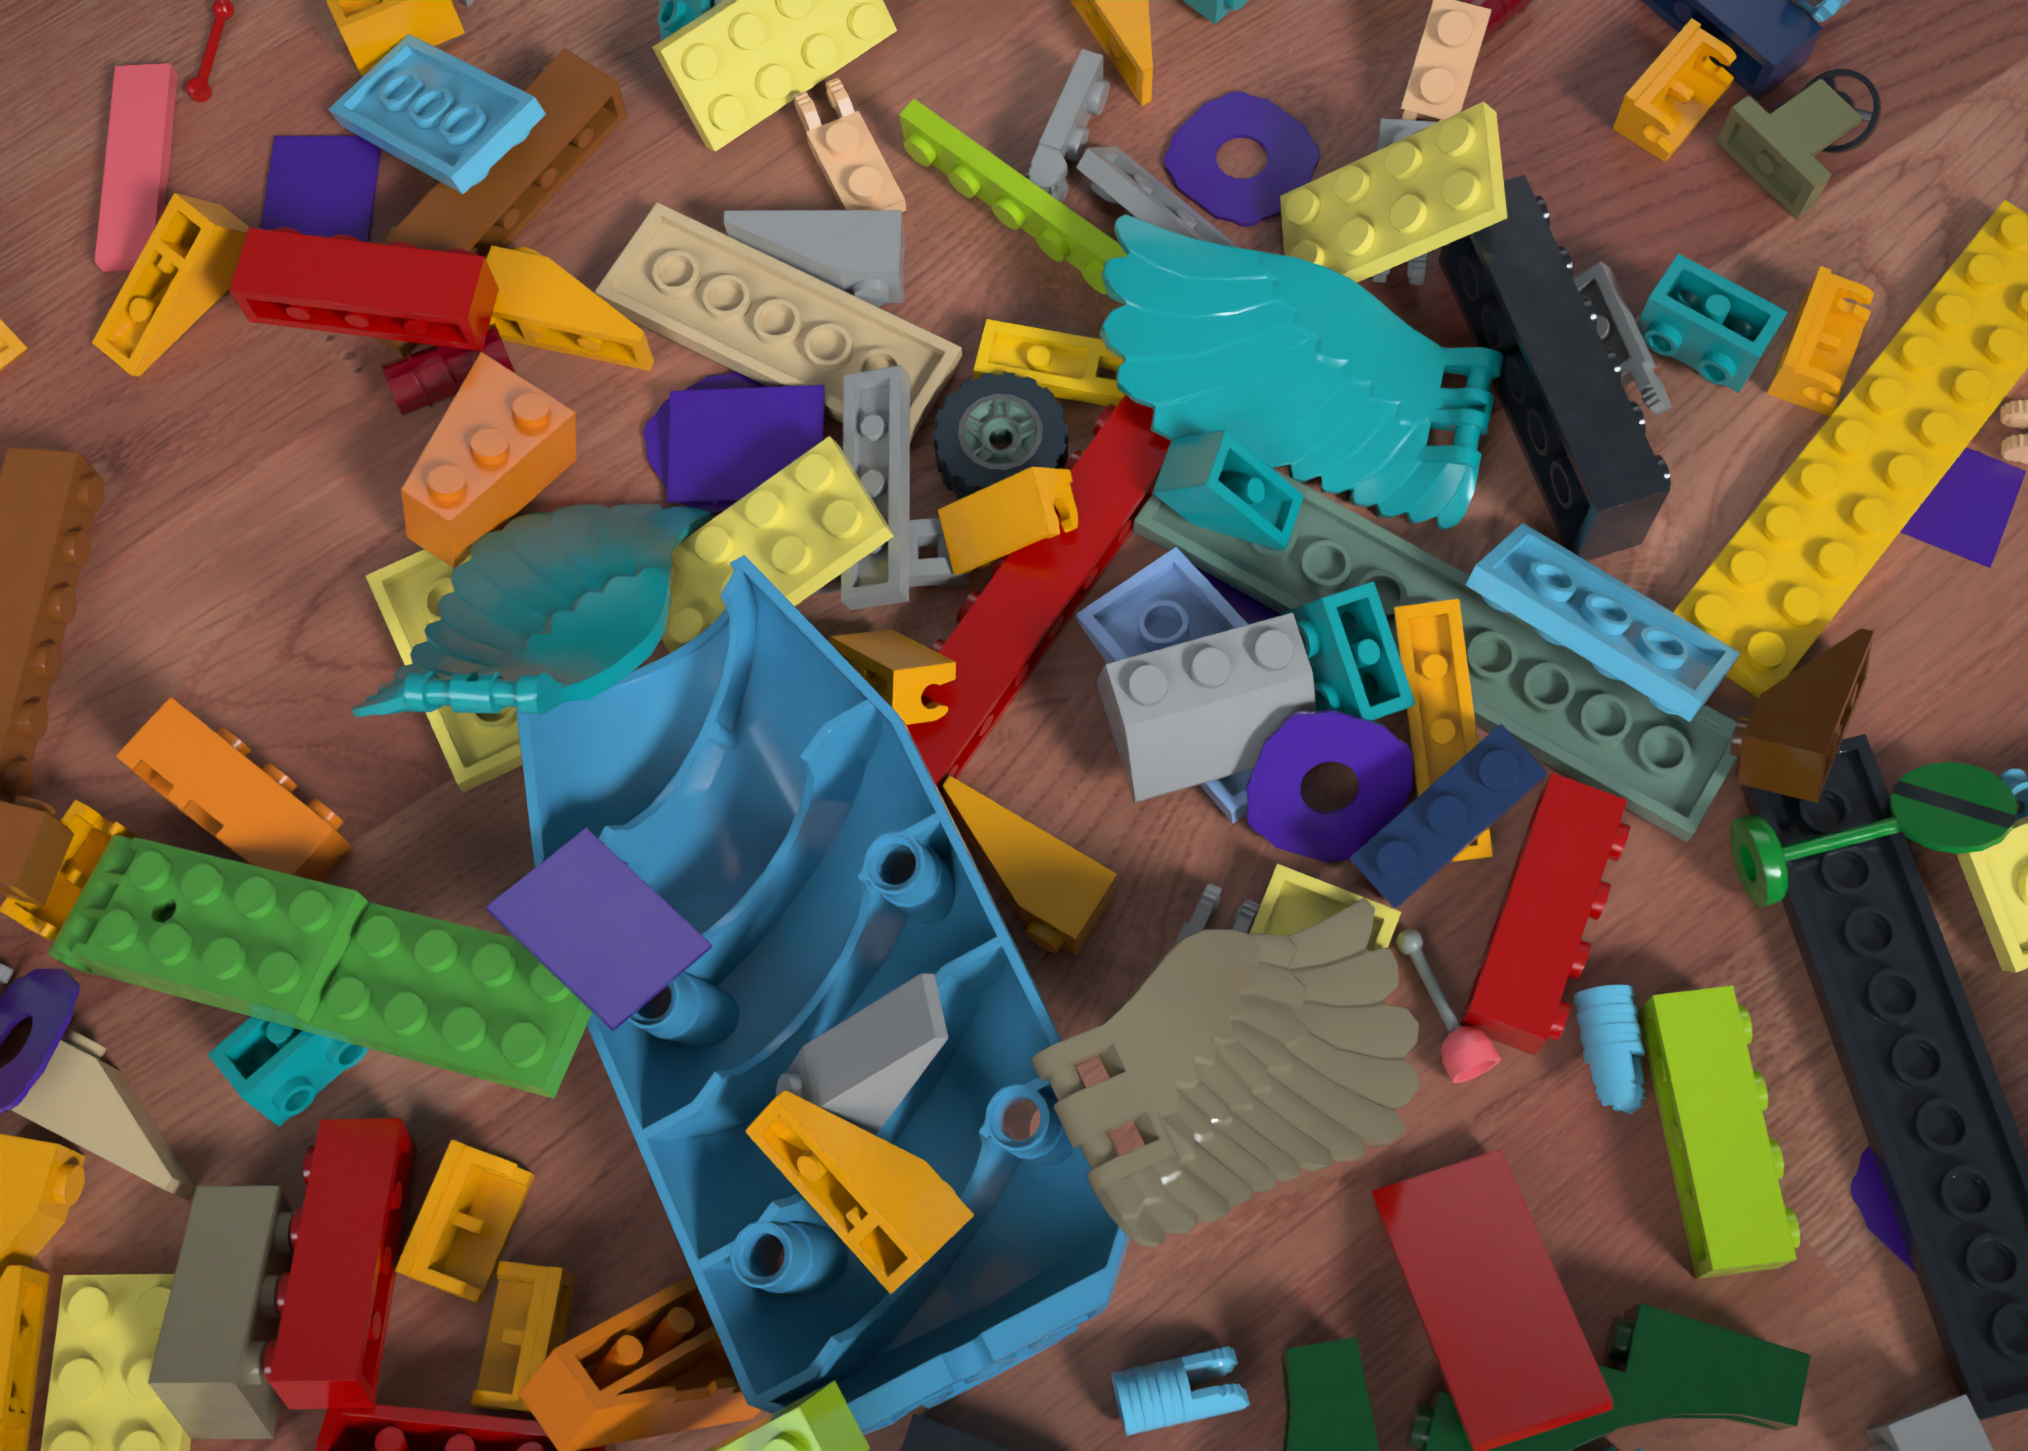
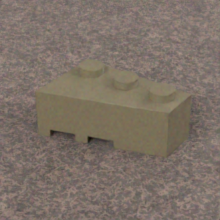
(225, 1314)

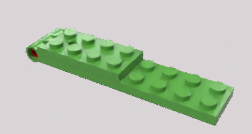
(323, 963)

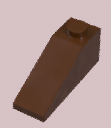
(1802, 722)

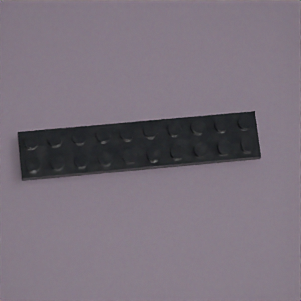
(1915, 1074)

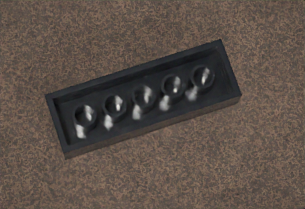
(1557, 379)

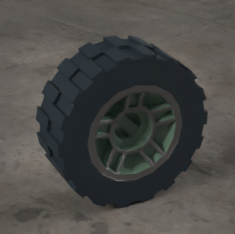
(994, 412)

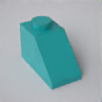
(1228, 490)

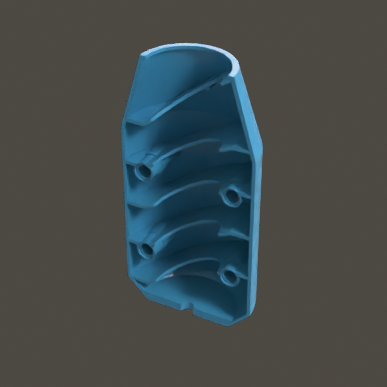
(825, 873)

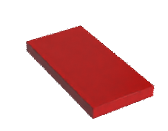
(1490, 1302)

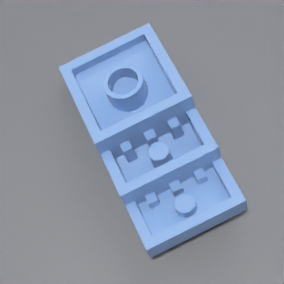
(1160, 609)

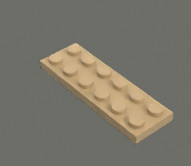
(767, 315)

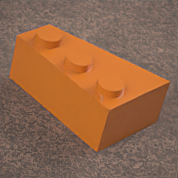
(485, 460)
(233, 798)
(638, 1376)

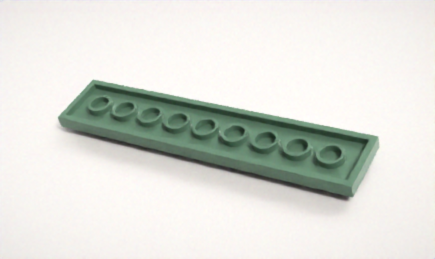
(1537, 690)

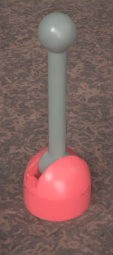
(1466, 1050)

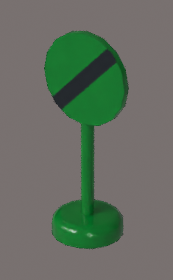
(1935, 805)

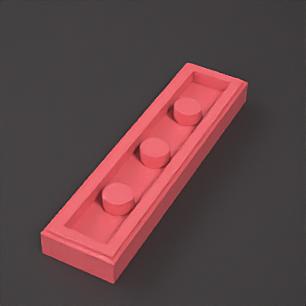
(135, 162)

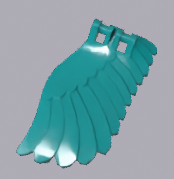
(1296, 371)
(545, 612)

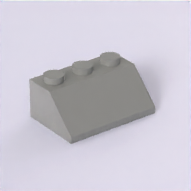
(1204, 704)

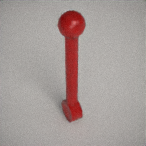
(198, 87)

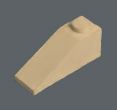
(102, 1113)

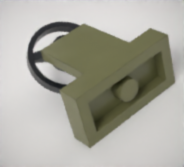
(1782, 145)

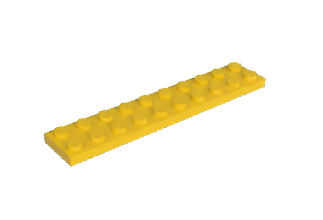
(1871, 461)

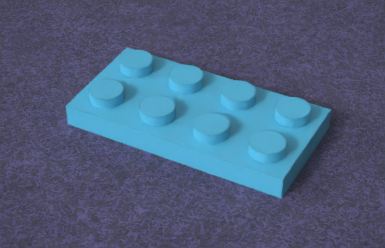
(437, 113)
(1603, 621)

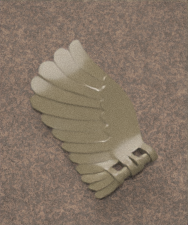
(1238, 1071)

